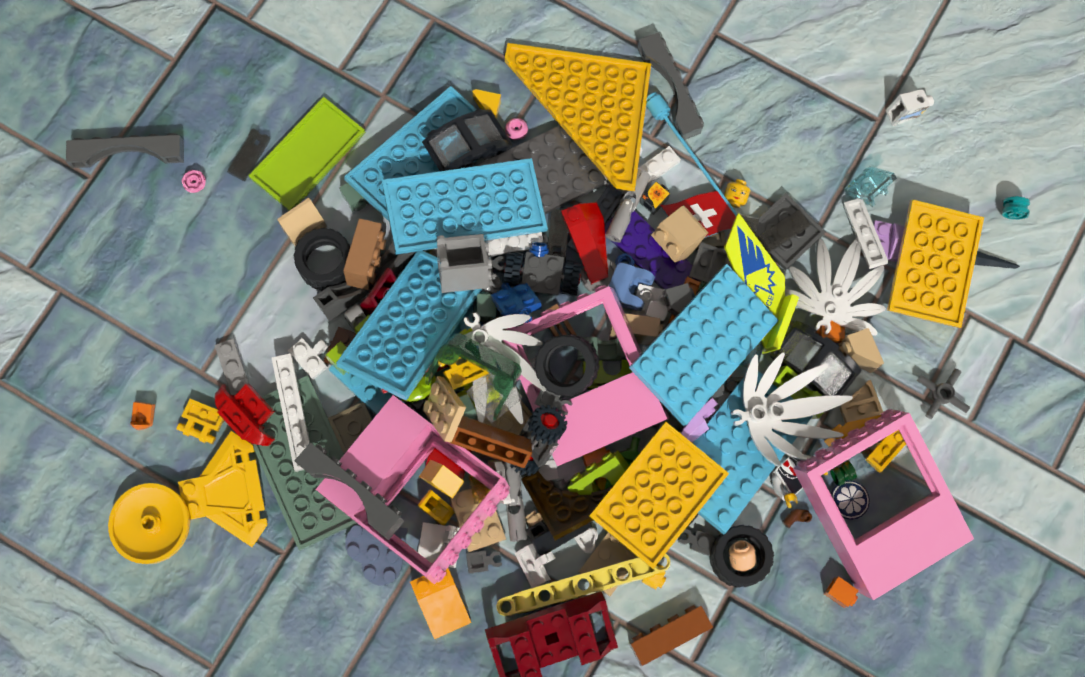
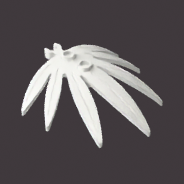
(834, 300)
(492, 336)
(766, 413)

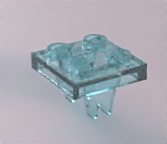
(870, 184)

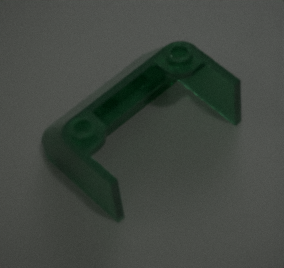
(505, 370)

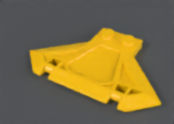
(228, 491)

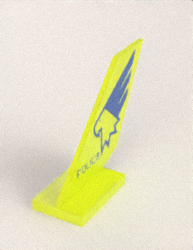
(763, 277)

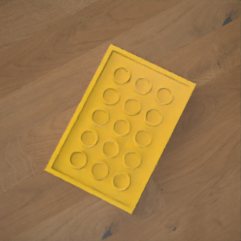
(935, 263)
(659, 495)

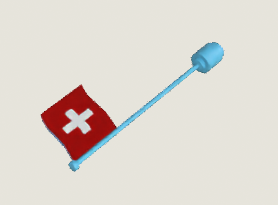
(710, 208)

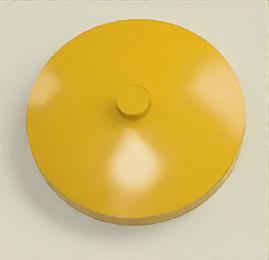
(149, 523)

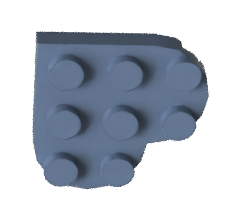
(378, 562)

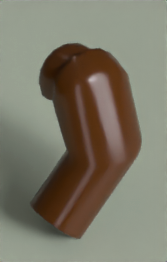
(799, 515)

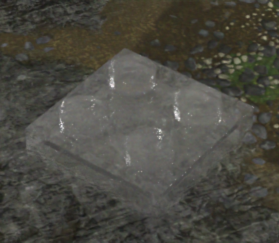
(488, 398)

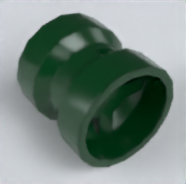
(843, 473)

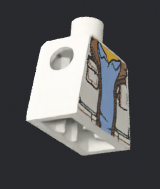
(908, 106)

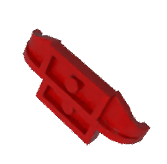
(245, 413)

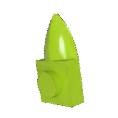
(421, 390)

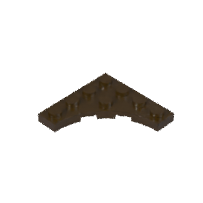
(560, 509)

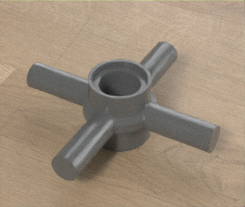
(948, 388)

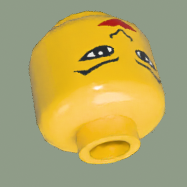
(737, 193)

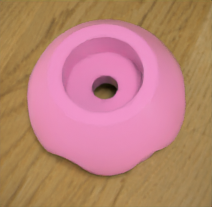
(517, 134)
(191, 176)

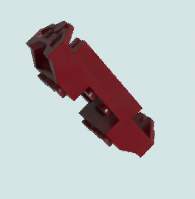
(553, 636)

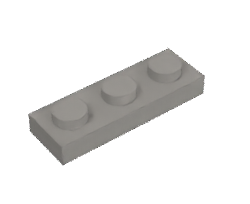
(231, 365)

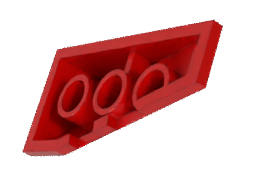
(587, 233)

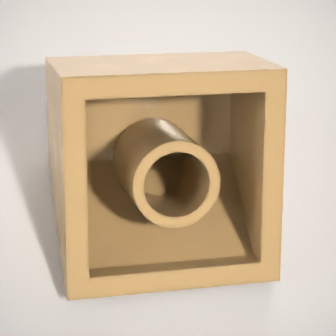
(301, 220)
(679, 234)
(862, 350)

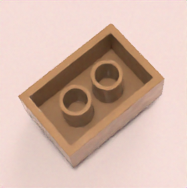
(364, 254)

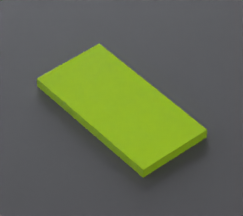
(307, 154)

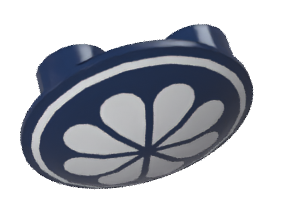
(851, 499)

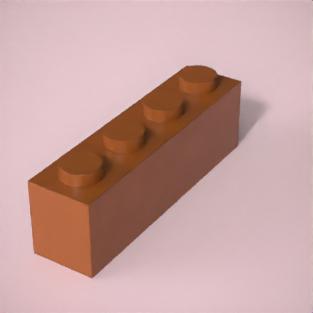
(493, 442)
(671, 635)

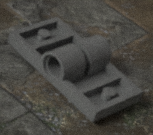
(708, 262)

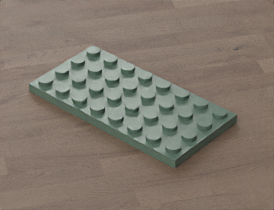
(304, 508)

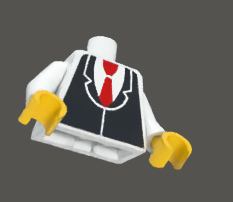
(785, 480)

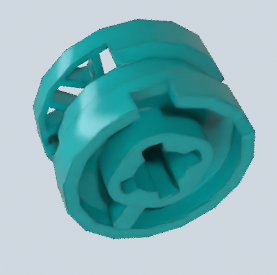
(1016, 208)

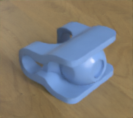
(626, 280)

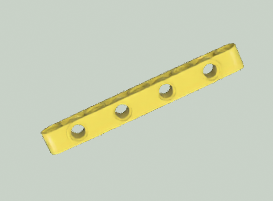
(569, 588)

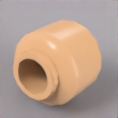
(742, 556)

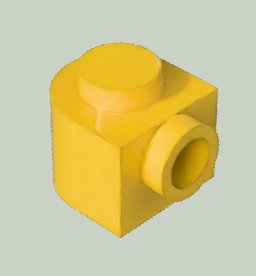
(656, 580)

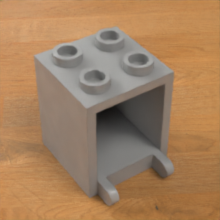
(463, 263)

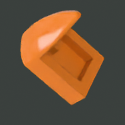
(142, 415)

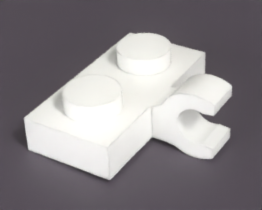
(309, 357)
(534, 565)

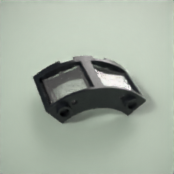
(466, 140)
(809, 350)

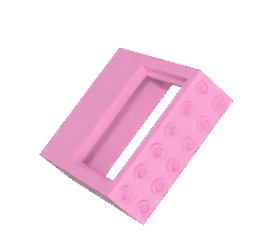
(606, 411)
(386, 460)
(902, 543)

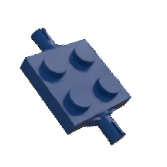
(516, 300)

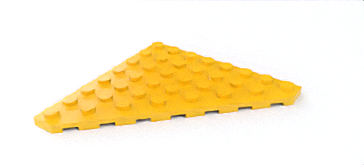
(593, 100)

